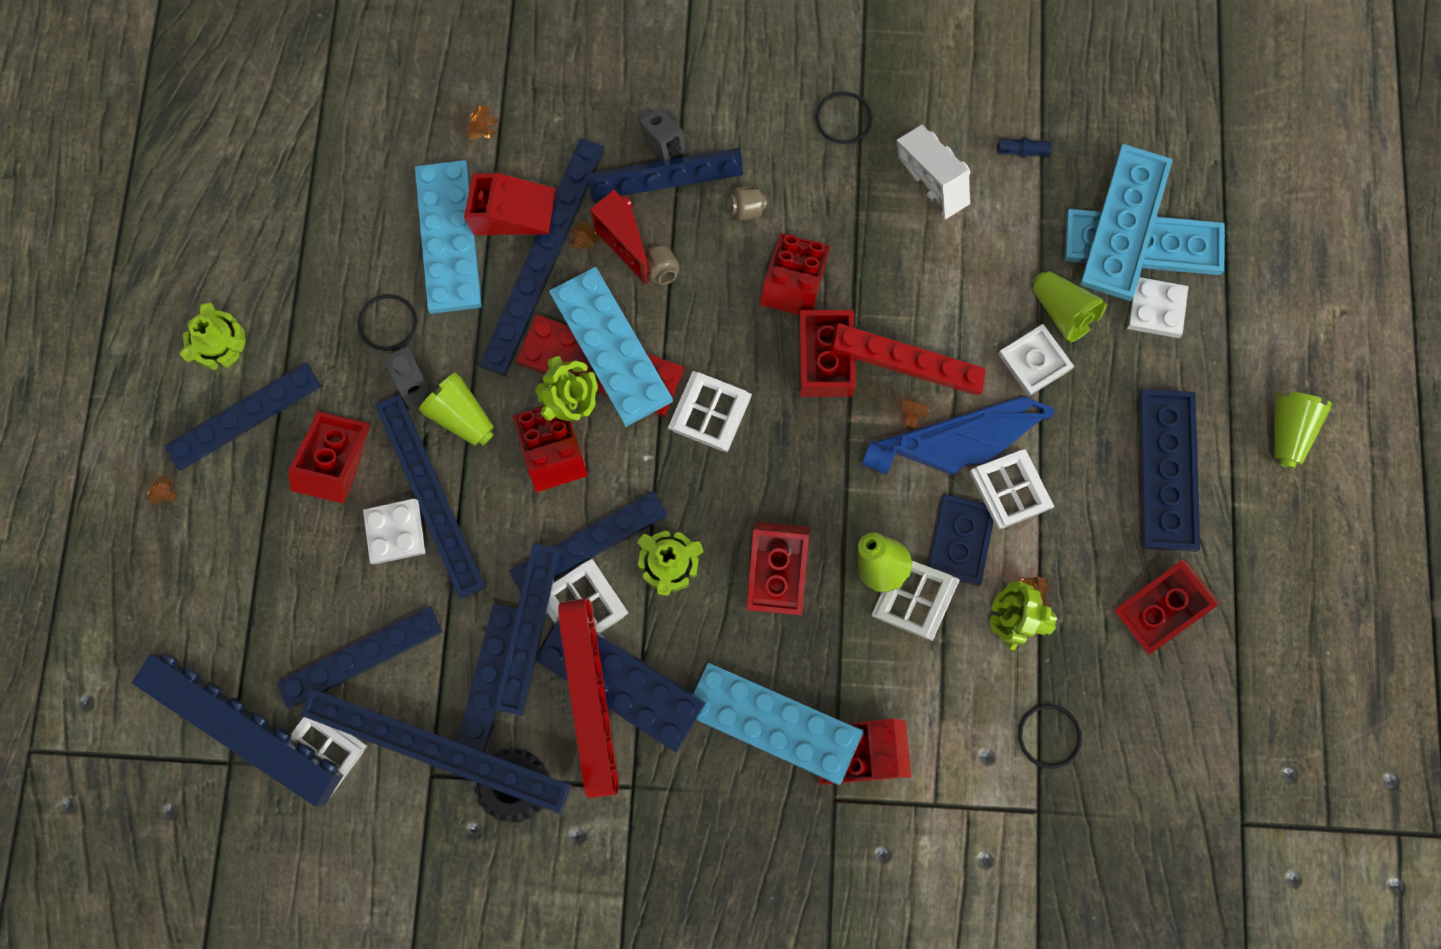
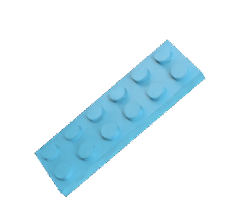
(1126, 222)
(446, 238)
(1173, 245)
(611, 346)
(776, 724)

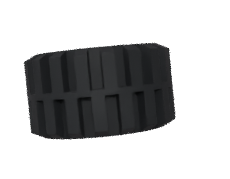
(500, 809)

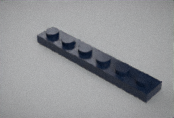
(666, 173)
(242, 416)
(601, 535)
(527, 629)
(360, 657)
(487, 679)

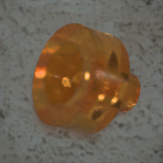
(584, 236)
(161, 491)

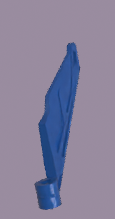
(960, 440)

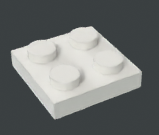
(1158, 308)
(1035, 360)
(394, 531)

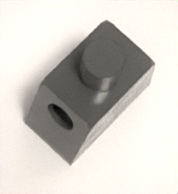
(661, 129)
(406, 375)

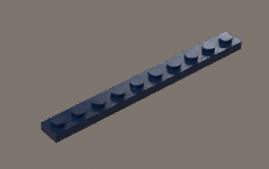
(541, 259)
(437, 751)

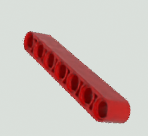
(588, 698)

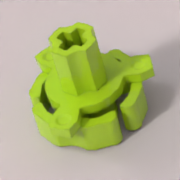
(212, 337)
(564, 390)
(660, 546)
(1021, 615)

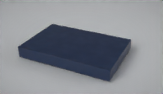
(961, 539)

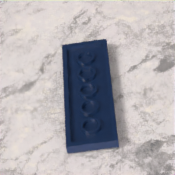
(1169, 470)
(635, 690)

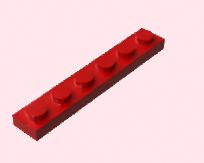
(907, 359)

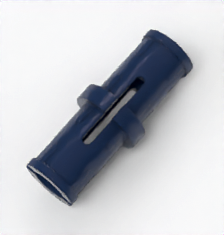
(1023, 147)

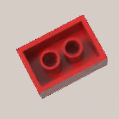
(823, 371)

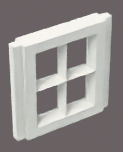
(732, 420)
(991, 497)
(602, 589)
(937, 607)
(346, 741)

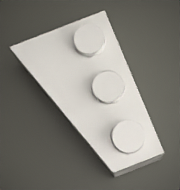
(937, 168)

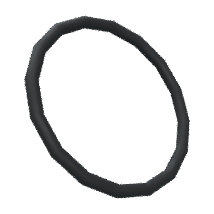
(838, 140)
(395, 346)
(1079, 742)

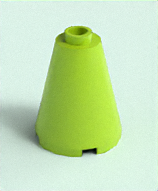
(1068, 304)
(458, 411)
(1297, 426)
(883, 562)

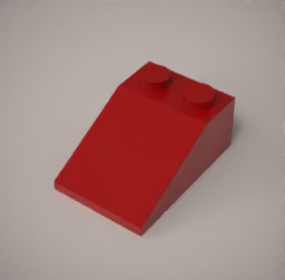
(617, 227)
(328, 457)
(778, 568)
(1167, 606)

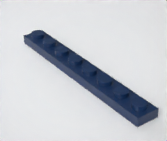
(430, 496)

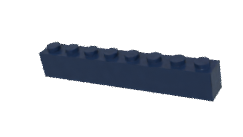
(238, 729)

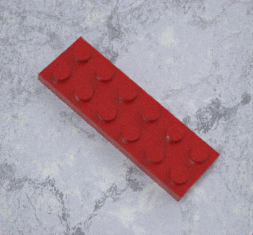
(554, 339)

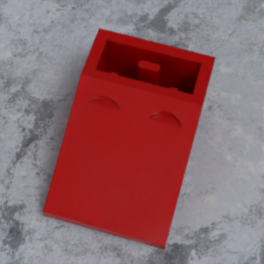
(508, 205)
(794, 274)
(549, 450)
(880, 753)

